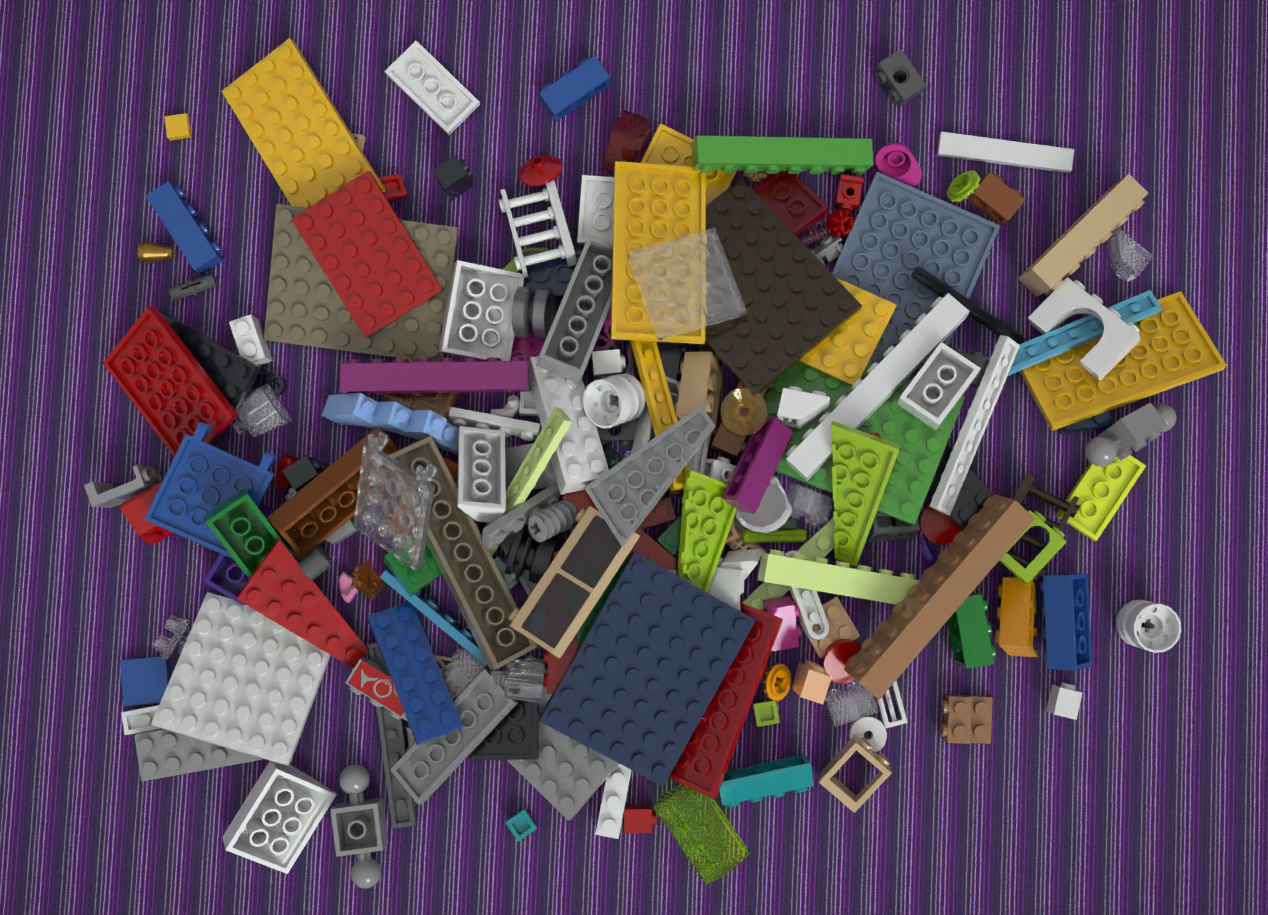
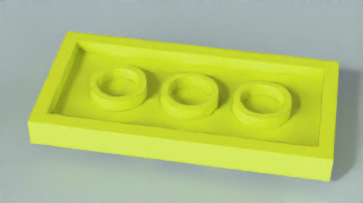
(1101, 493)

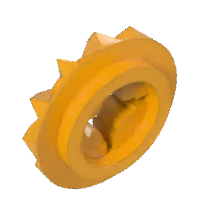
(782, 683)

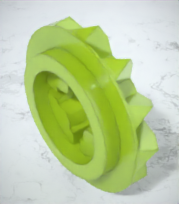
(963, 186)

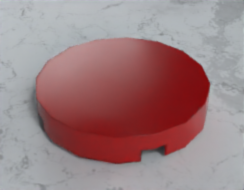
(936, 526)
(836, 658)

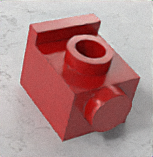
(850, 184)

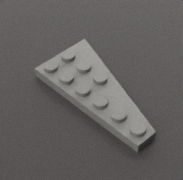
(639, 481)

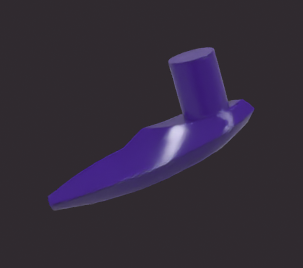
(928, 554)

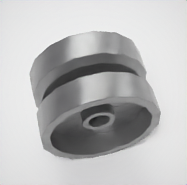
(533, 312)

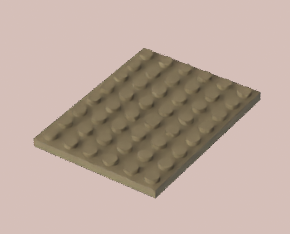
(310, 313)

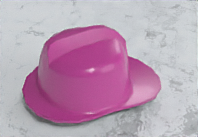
(899, 163)

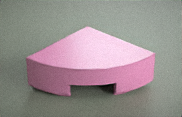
(347, 591)

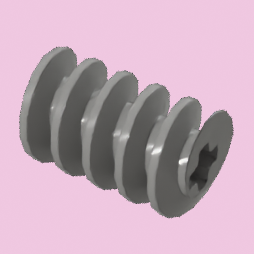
(552, 520)

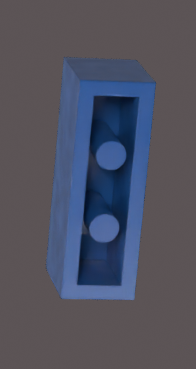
(574, 88)

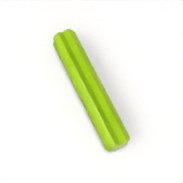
(778, 535)

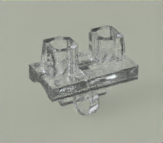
(168, 646)

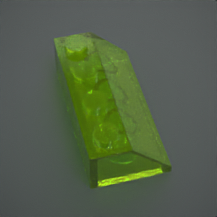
(701, 832)

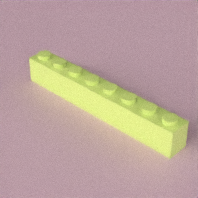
(834, 578)

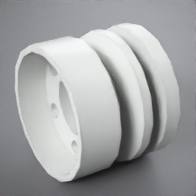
(614, 400)
(1160, 626)

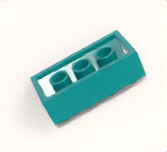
(766, 779)

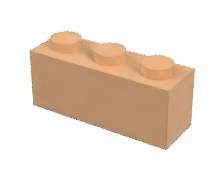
(811, 681)

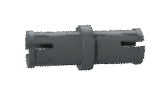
(193, 287)

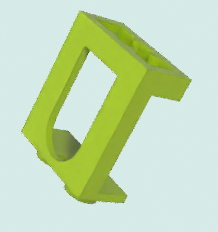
(1055, 543)

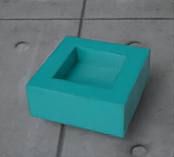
(521, 824)

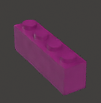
(757, 466)

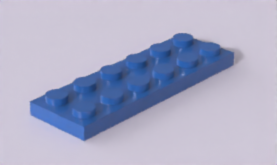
(414, 673)

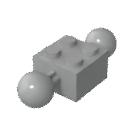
(1130, 434)
(359, 826)

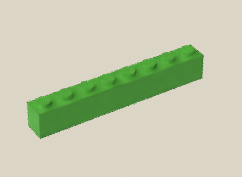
(781, 154)

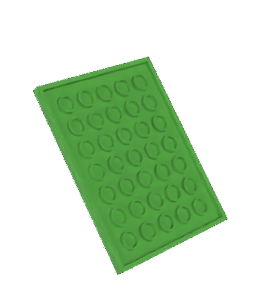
(919, 443)

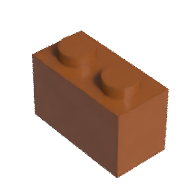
(996, 198)

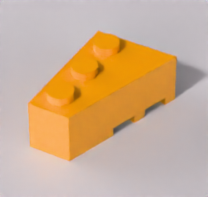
(1017, 617)

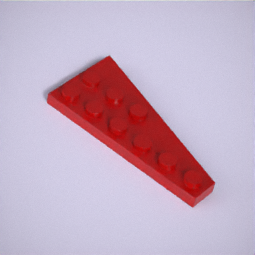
(296, 603)

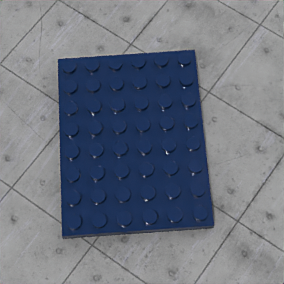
(647, 669)

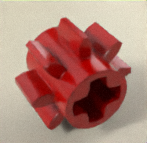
(839, 223)

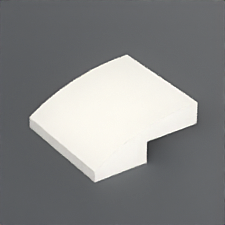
(728, 585)

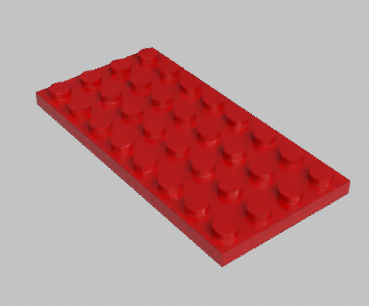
(716, 735)

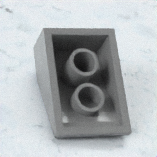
(514, 458)

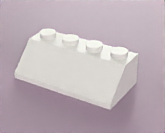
(481, 473)

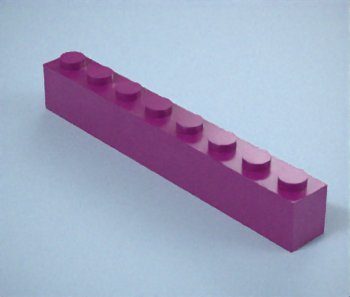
(435, 377)

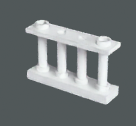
(559, 231)

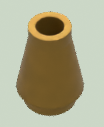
(154, 252)

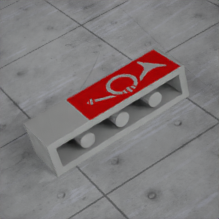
(376, 684)

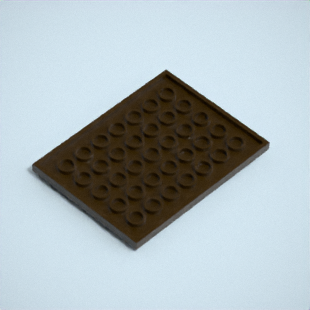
(784, 288)

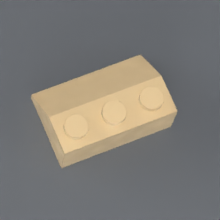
(699, 385)

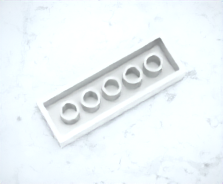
(580, 451)

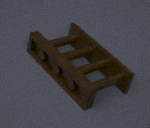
(1029, 488)

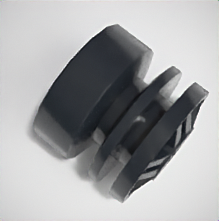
(529, 556)

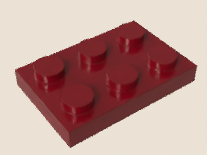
(791, 201)

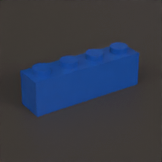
(185, 228)

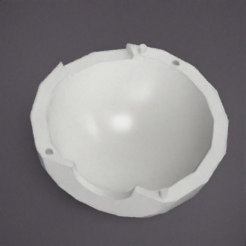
(771, 513)

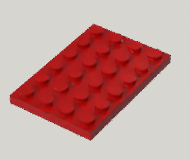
(367, 254)
(167, 382)

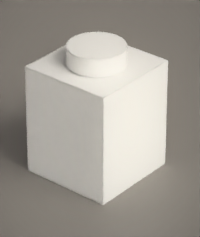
(1064, 701)

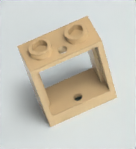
(838, 789)

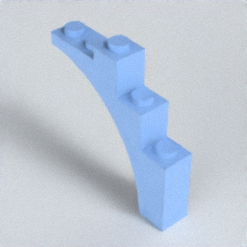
(392, 417)

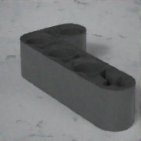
(314, 562)

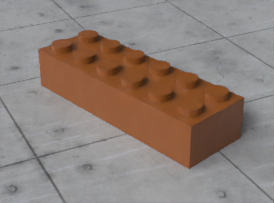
(324, 502)

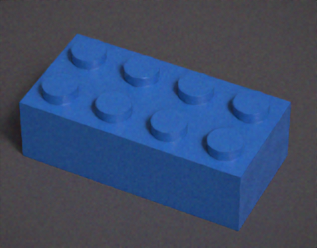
(1066, 621)

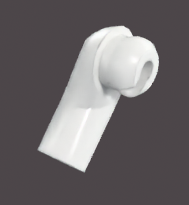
(510, 409)

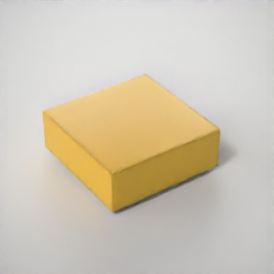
(178, 126)

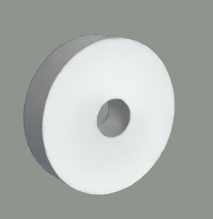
(877, 729)

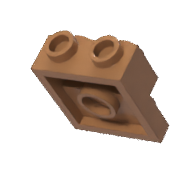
(966, 719)

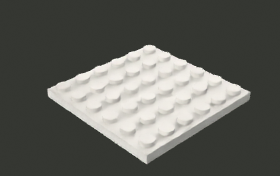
(242, 682)

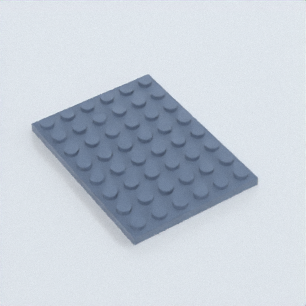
(909, 230)

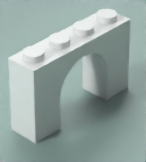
(1071, 300)

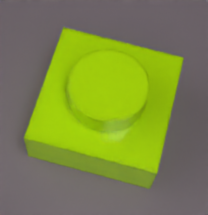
(766, 713)

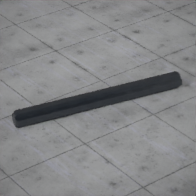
(976, 312)

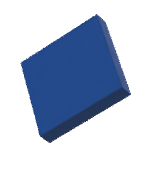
(144, 680)

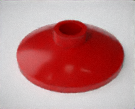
(540, 170)

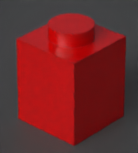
(639, 818)

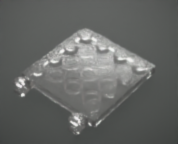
(394, 503)

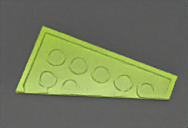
(859, 481)
(703, 528)

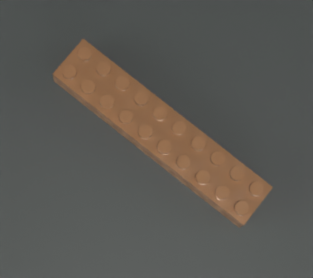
(938, 594)

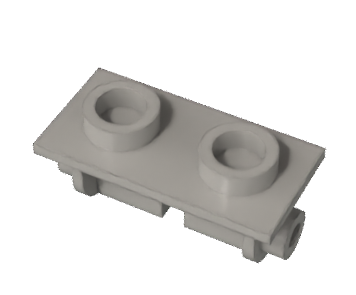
(828, 248)

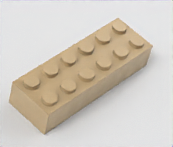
(1084, 236)

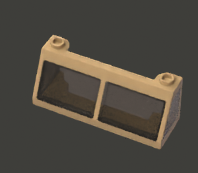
(572, 584)

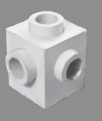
(719, 469)

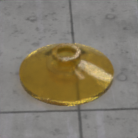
(753, 403)

